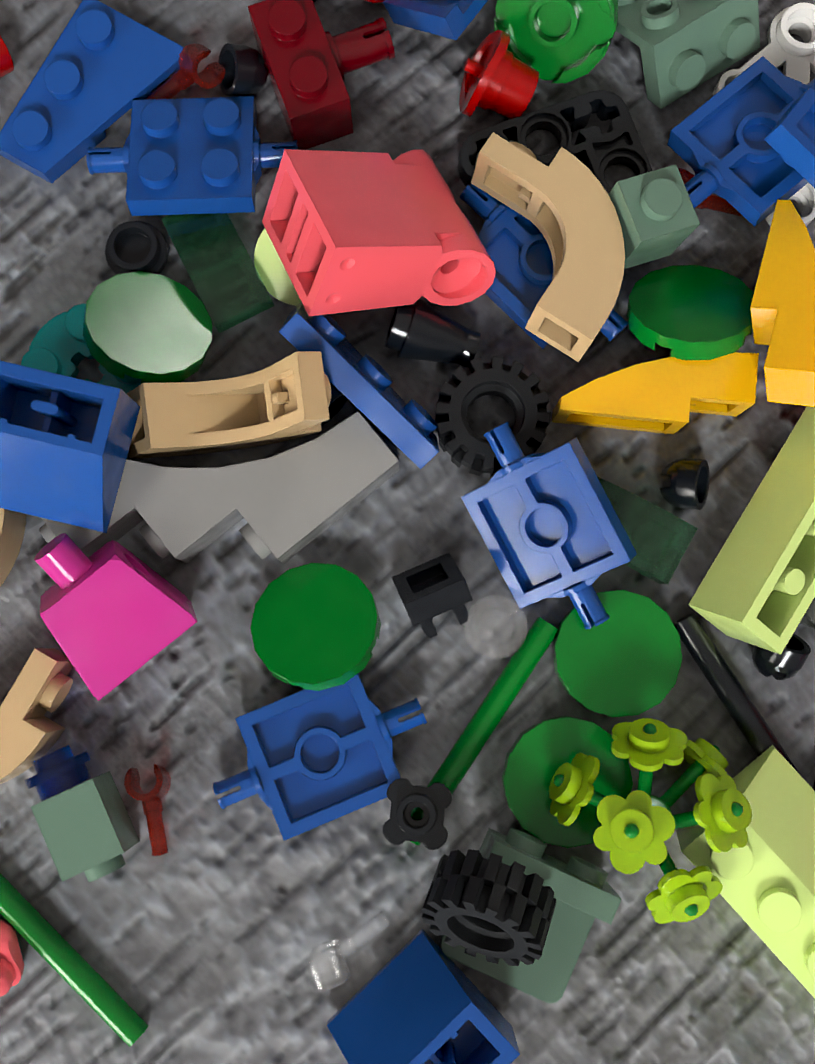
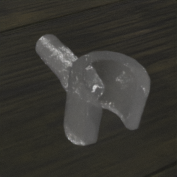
(328, 958)

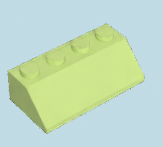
(775, 872)

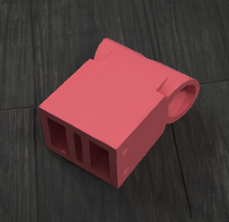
(372, 232)

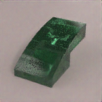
(218, 267)
(654, 533)

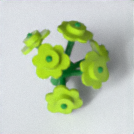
(641, 823)

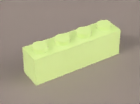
(768, 561)

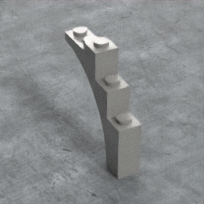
(281, 497)

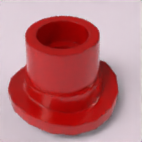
(497, 79)

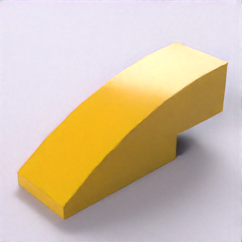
(786, 309)
(662, 394)

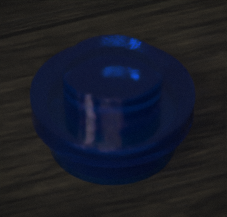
(58, 772)

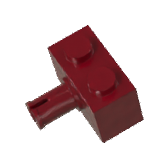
(311, 64)

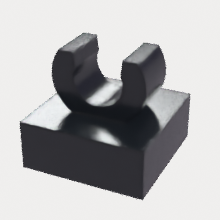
(432, 591)

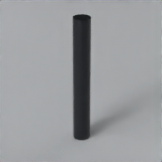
(727, 686)

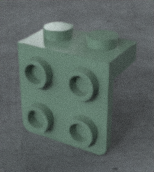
(687, 40)
(580, 898)

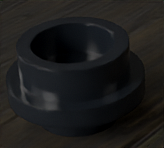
(136, 248)

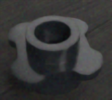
(431, 800)

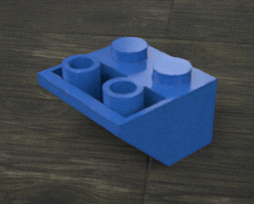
(62, 445)
(422, 1014)

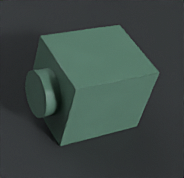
(653, 214)
(86, 828)

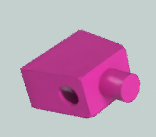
(108, 611)

